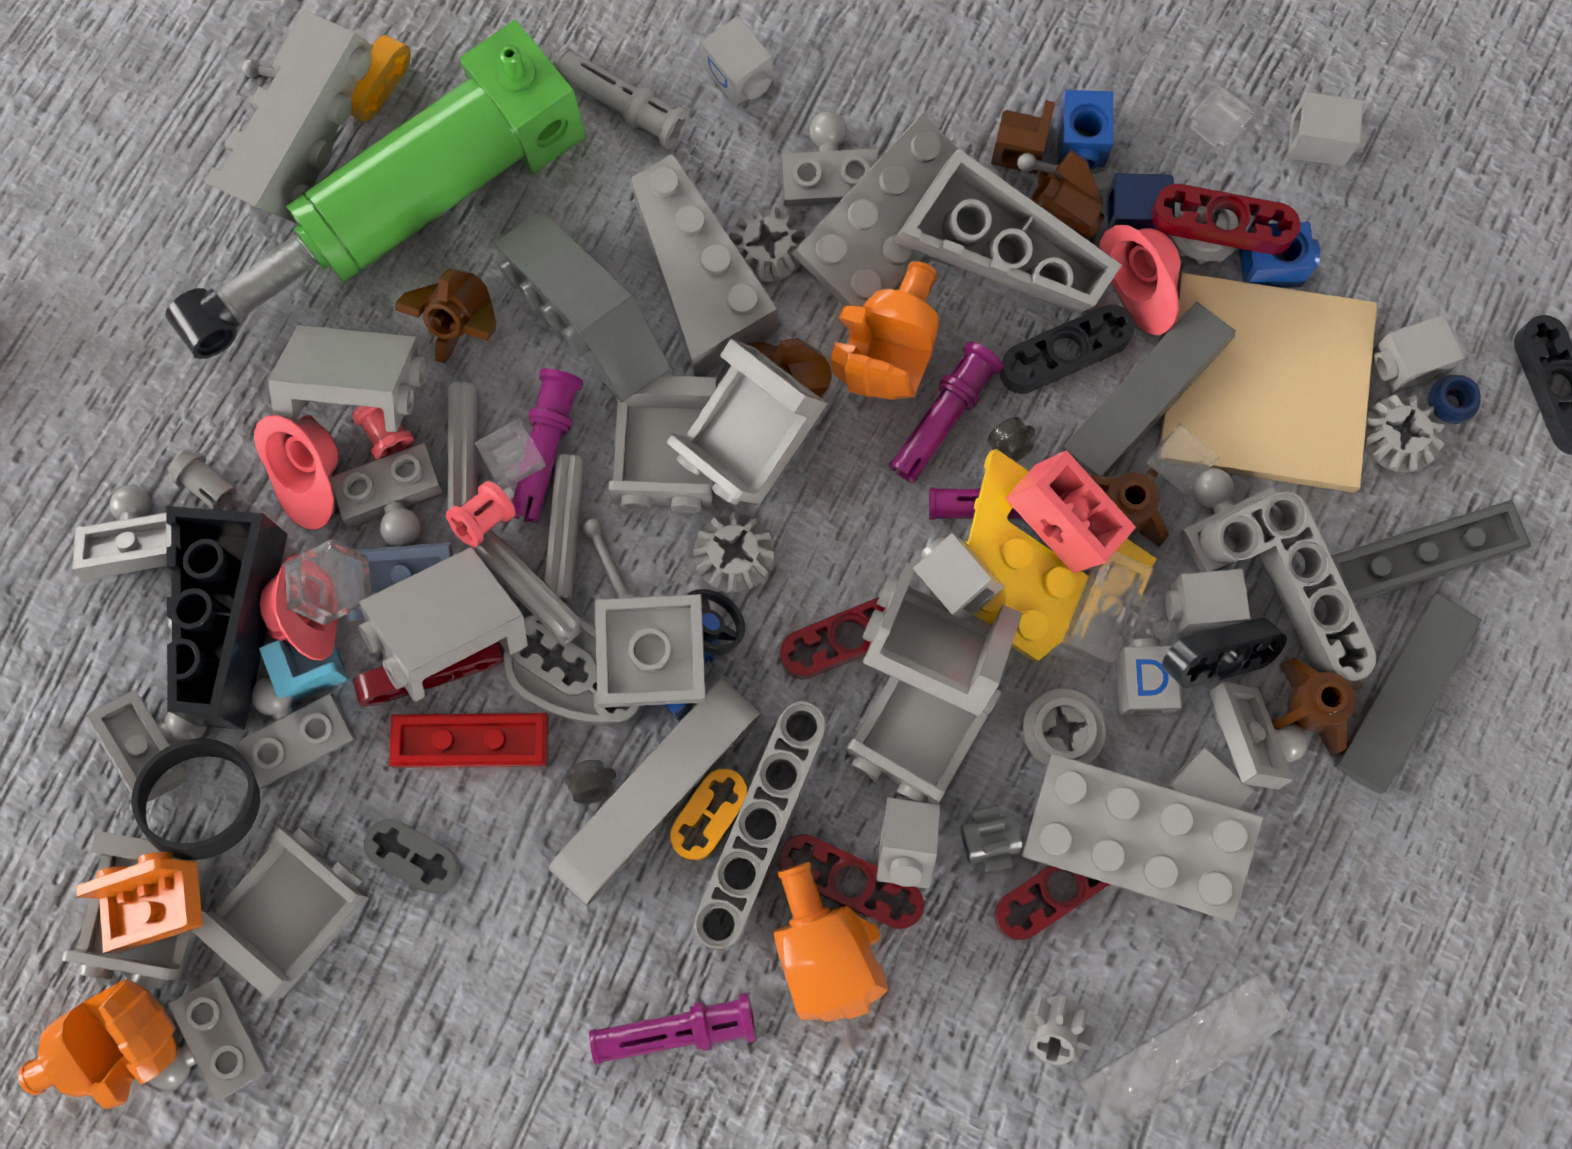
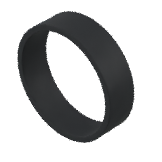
(169, 758)

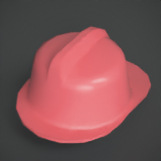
(1146, 276)
(299, 466)
(305, 634)

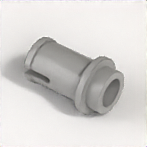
(192, 472)

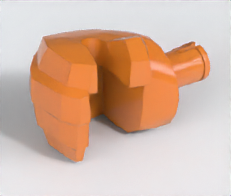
(889, 338)
(826, 953)
(103, 1046)

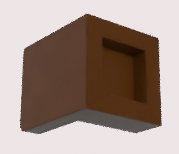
(1020, 135)

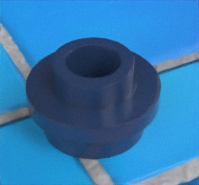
(1464, 390)

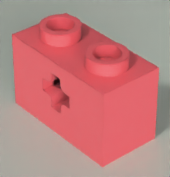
(1070, 512)

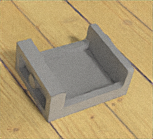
(347, 370)
(748, 426)
(643, 461)
(439, 620)
(935, 650)
(915, 740)
(283, 913)
(149, 963)

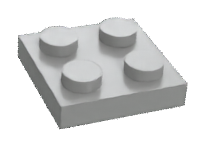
(650, 651)

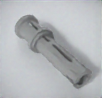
(638, 105)

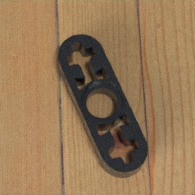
(1103, 346)
(1531, 359)
(1224, 652)

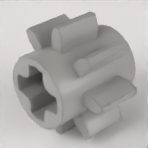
(1058, 1030)

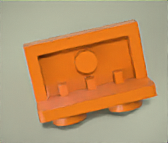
(145, 901)

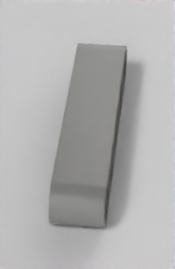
(654, 792)
(760, 798)

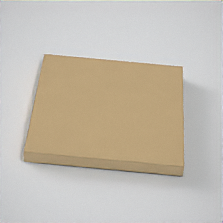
(1287, 388)

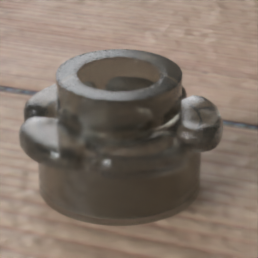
(1012, 438)
(590, 782)

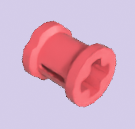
(383, 442)
(480, 514)

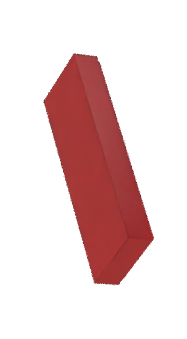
(469, 740)

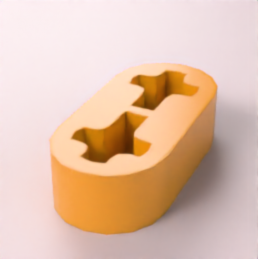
(387, 67)
(698, 807)

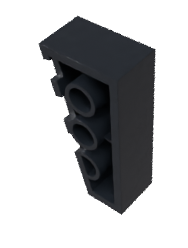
(217, 626)

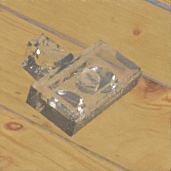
(1113, 609)

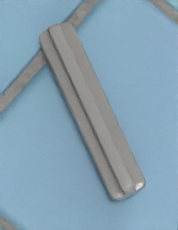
(461, 445)
(564, 525)
(529, 588)

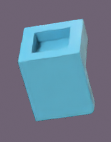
(298, 675)

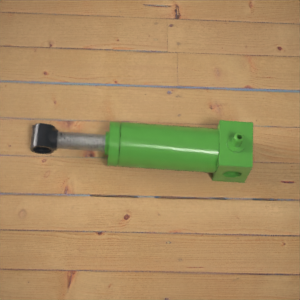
(502, 114)

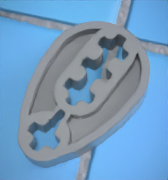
(549, 689)

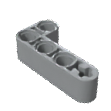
(1298, 592)

